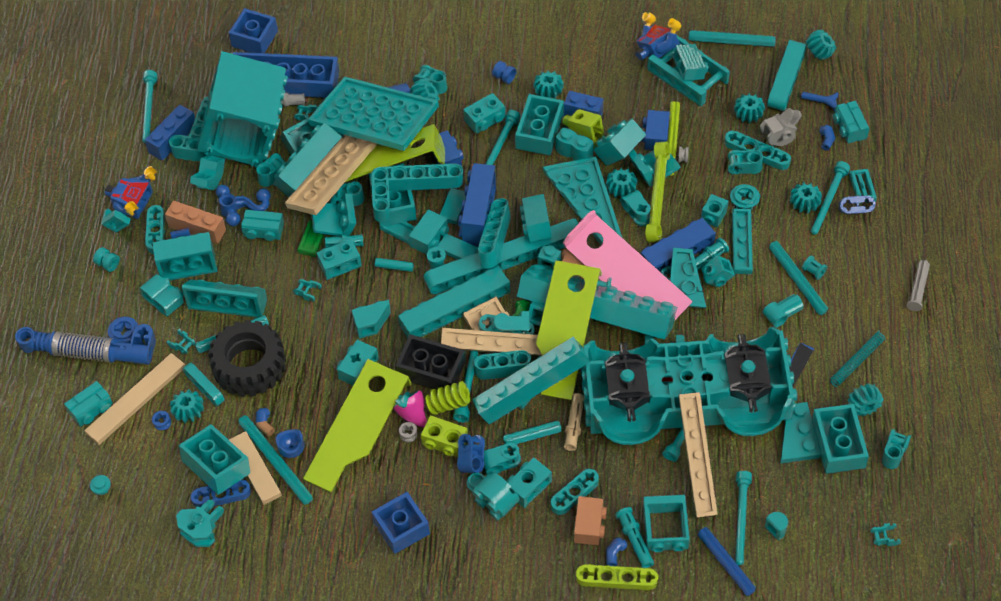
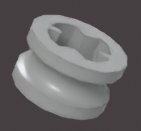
(683, 155)
(405, 436)

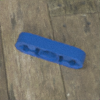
(219, 501)

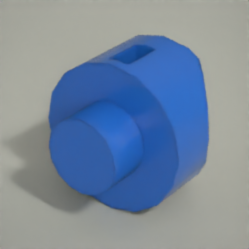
(290, 443)

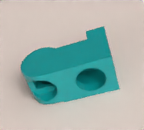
(511, 324)

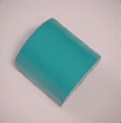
(776, 524)

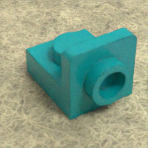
(115, 220)

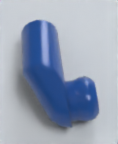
(612, 550)

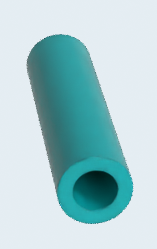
(394, 264)

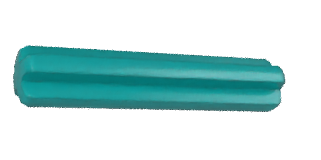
(533, 433)

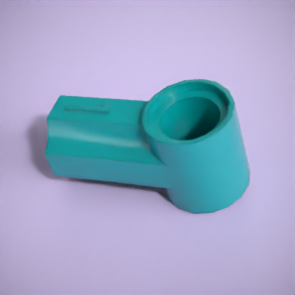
(779, 312)

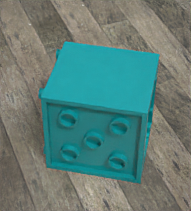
(242, 109)

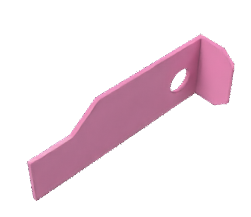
(622, 263)

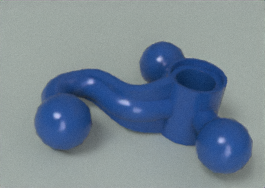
(230, 204)

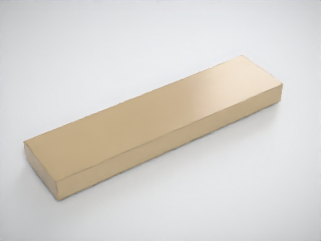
(259, 476)

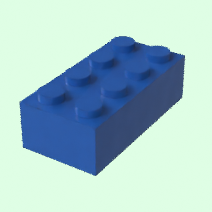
(476, 207)

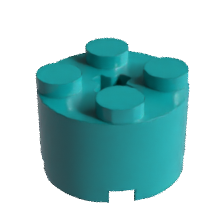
(495, 495)

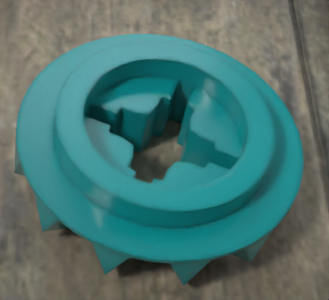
(742, 191)

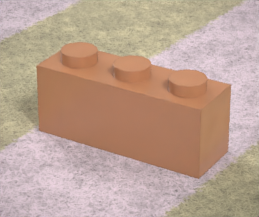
(198, 221)

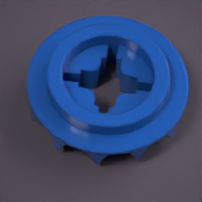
(117, 327)

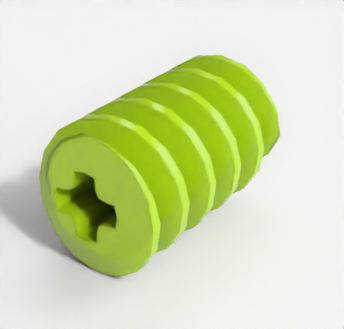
(448, 398)

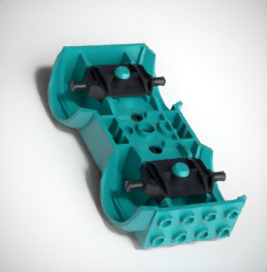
(747, 391)

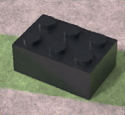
(430, 362)

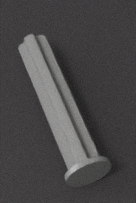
(918, 286)

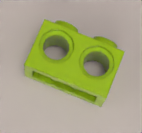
(447, 432)

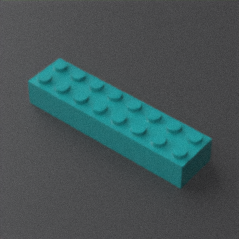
(609, 305)

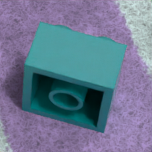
(618, 141)

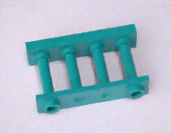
(688, 88)

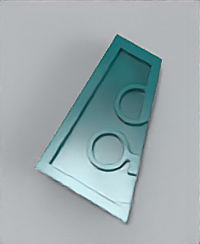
(685, 276)
(800, 436)

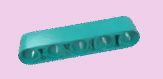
(787, 75)
(494, 233)

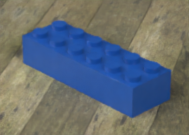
(306, 74)

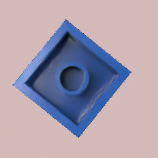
(253, 31)
(400, 522)

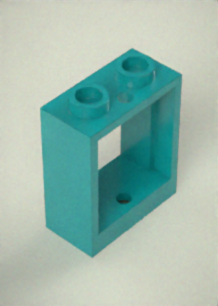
(665, 504)

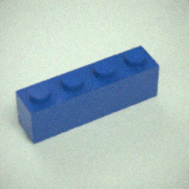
(694, 236)

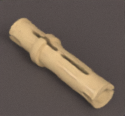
(573, 428)

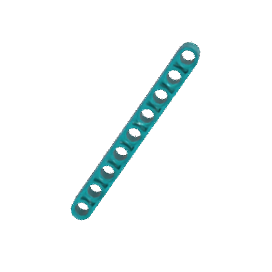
(512, 254)

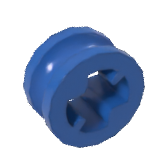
(161, 426)

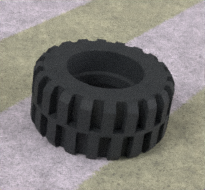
(252, 378)

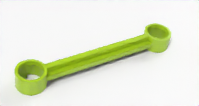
(654, 229)

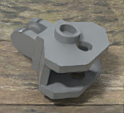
(781, 127)

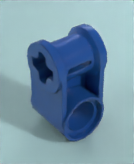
(471, 455)

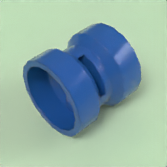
(504, 72)

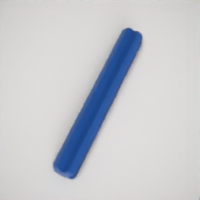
(727, 561)

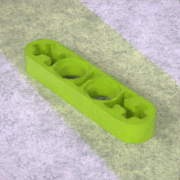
(617, 573)

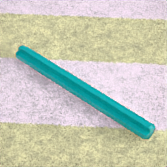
(275, 459)

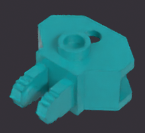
(198, 525)

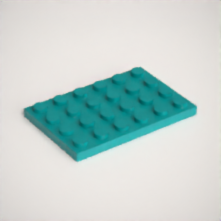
(374, 113)

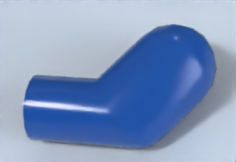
(827, 131)

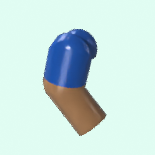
(261, 421)

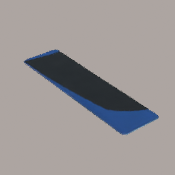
(799, 360)

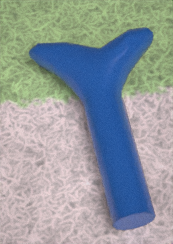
(829, 100)

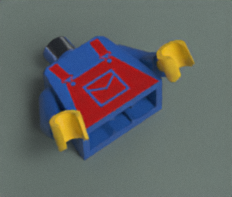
(657, 39)
(132, 194)

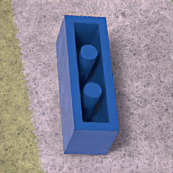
(177, 123)

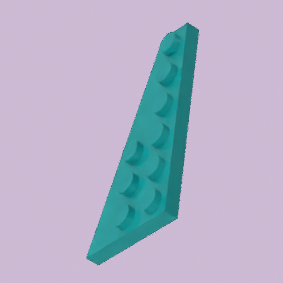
(584, 190)

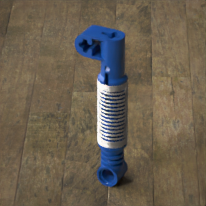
(104, 350)

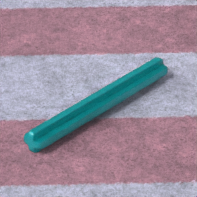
(732, 38)
(798, 278)

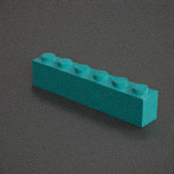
(453, 303)
(531, 380)

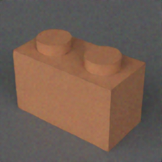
(588, 521)

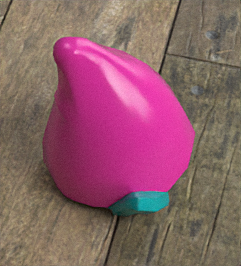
(411, 408)

